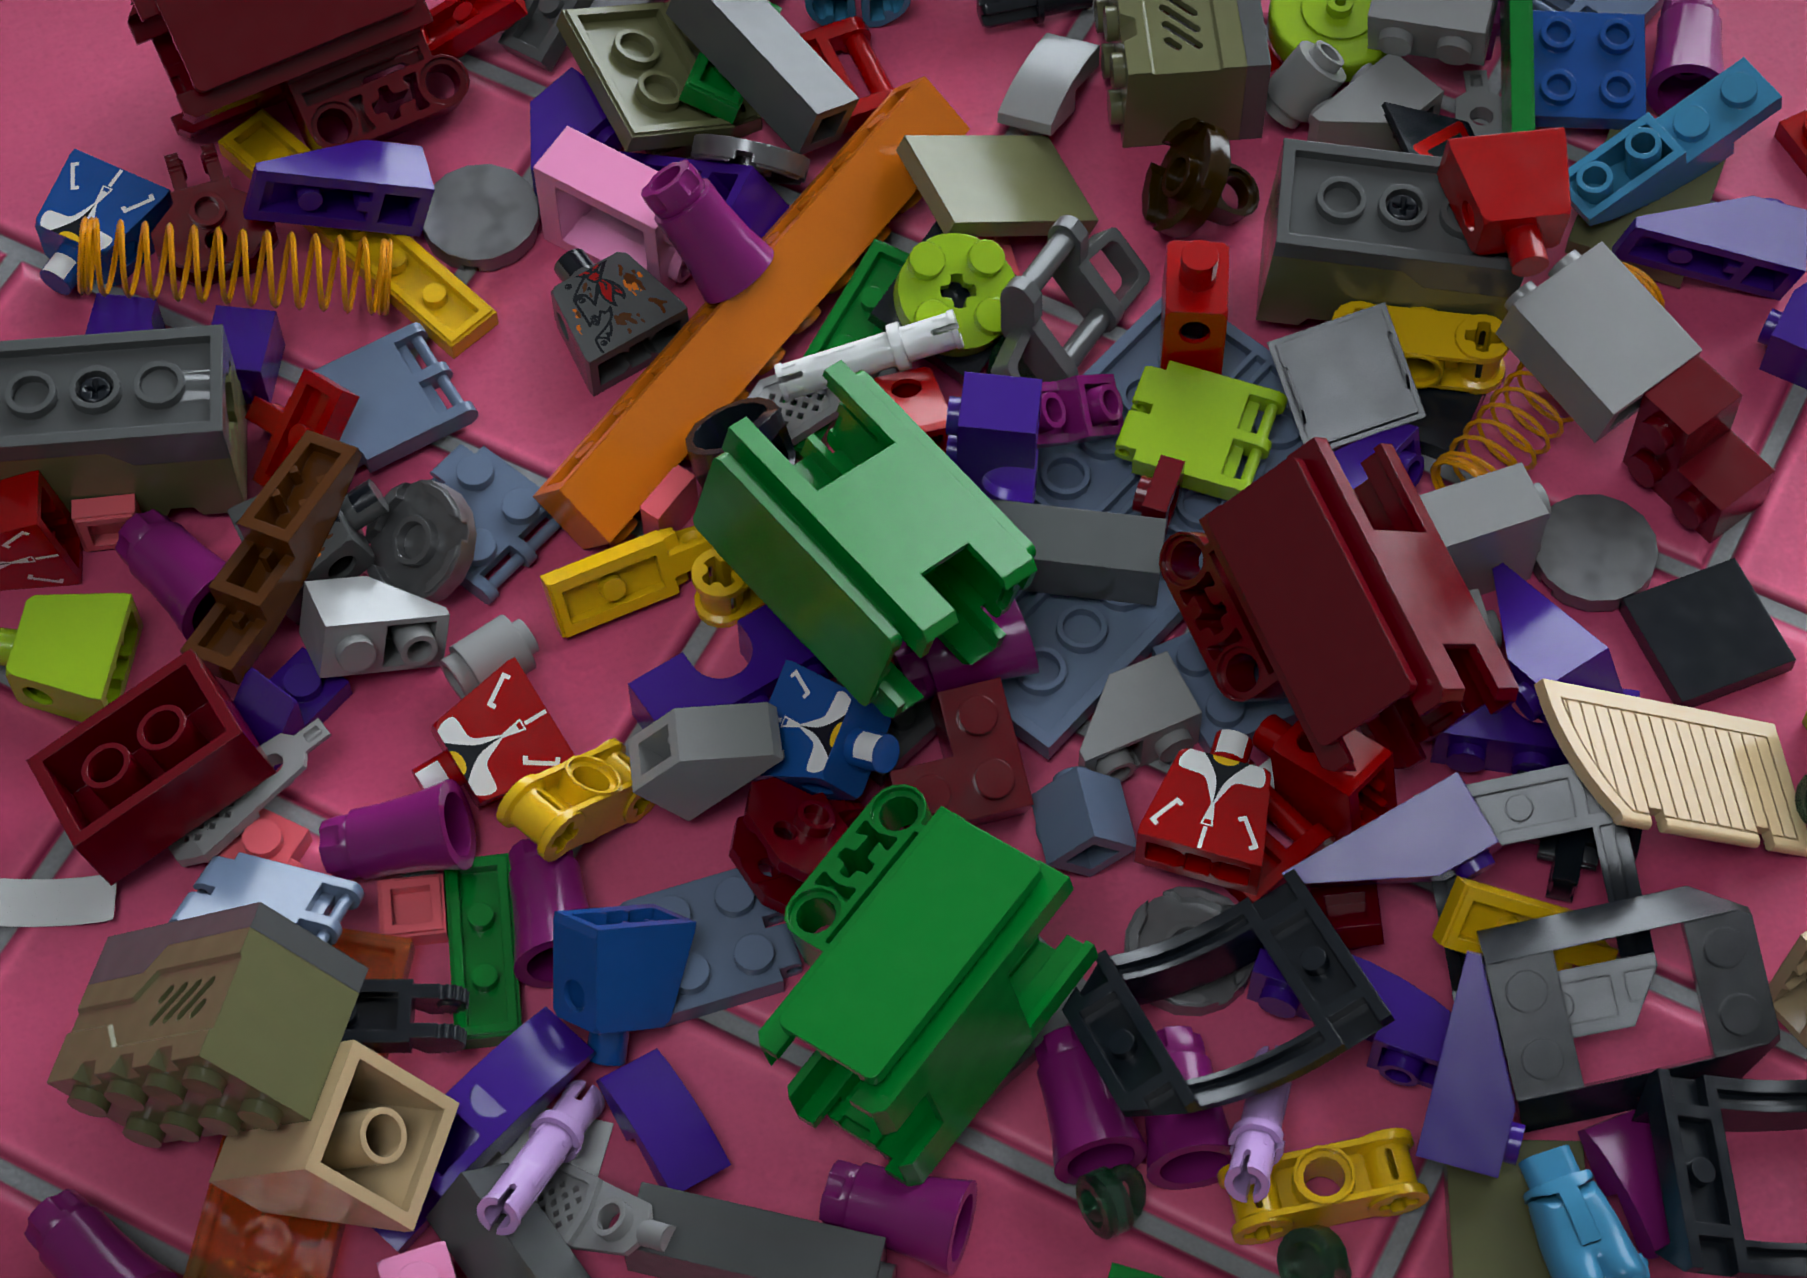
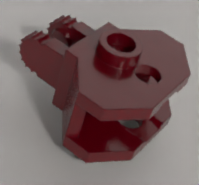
(208, 207)
(789, 834)

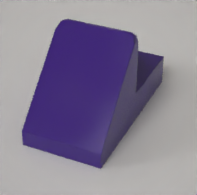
(289, 698)

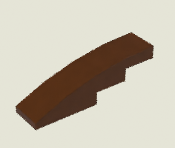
(279, 547)

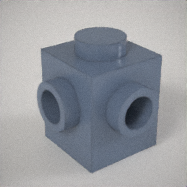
(1083, 821)

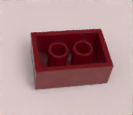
(150, 767)

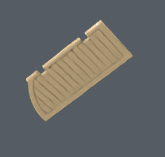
(1683, 764)

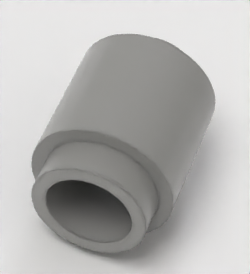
(1303, 82)
(486, 650)

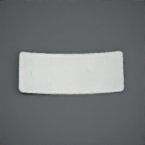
(56, 901)

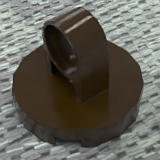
(1192, 179)

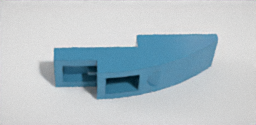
(1673, 149)

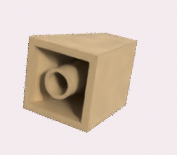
(357, 1159)

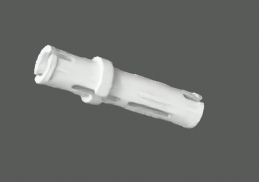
(872, 354)

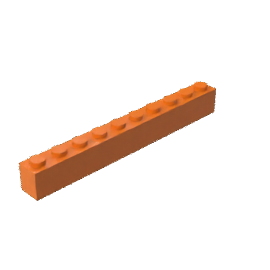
(736, 339)

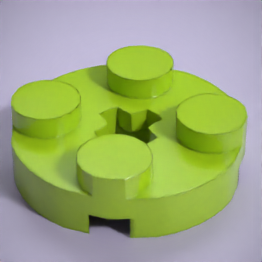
(959, 259)

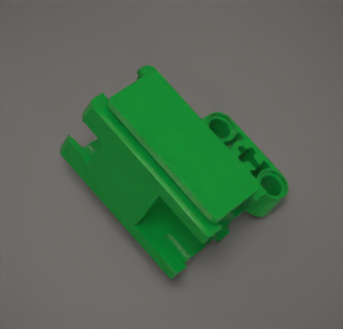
(866, 541)
(920, 978)

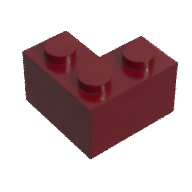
(1690, 453)
(981, 759)

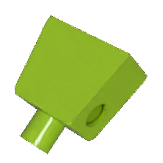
(71, 652)

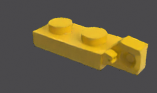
(621, 578)
(1480, 906)

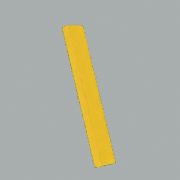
(419, 282)

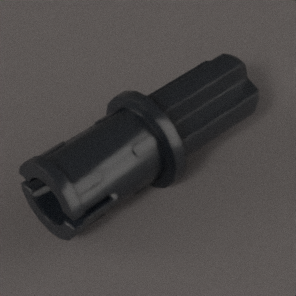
(1003, 12)

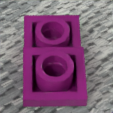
(1079, 410)
(1626, 1165)

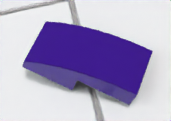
(664, 1121)

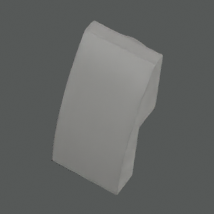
(1047, 83)

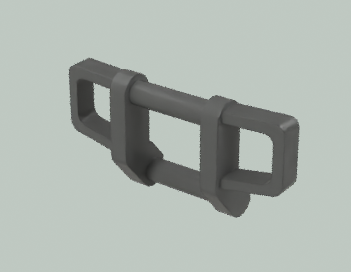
(1067, 261)

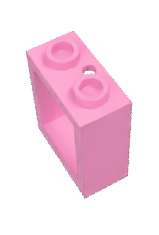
(595, 204)

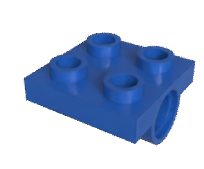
(1589, 69)

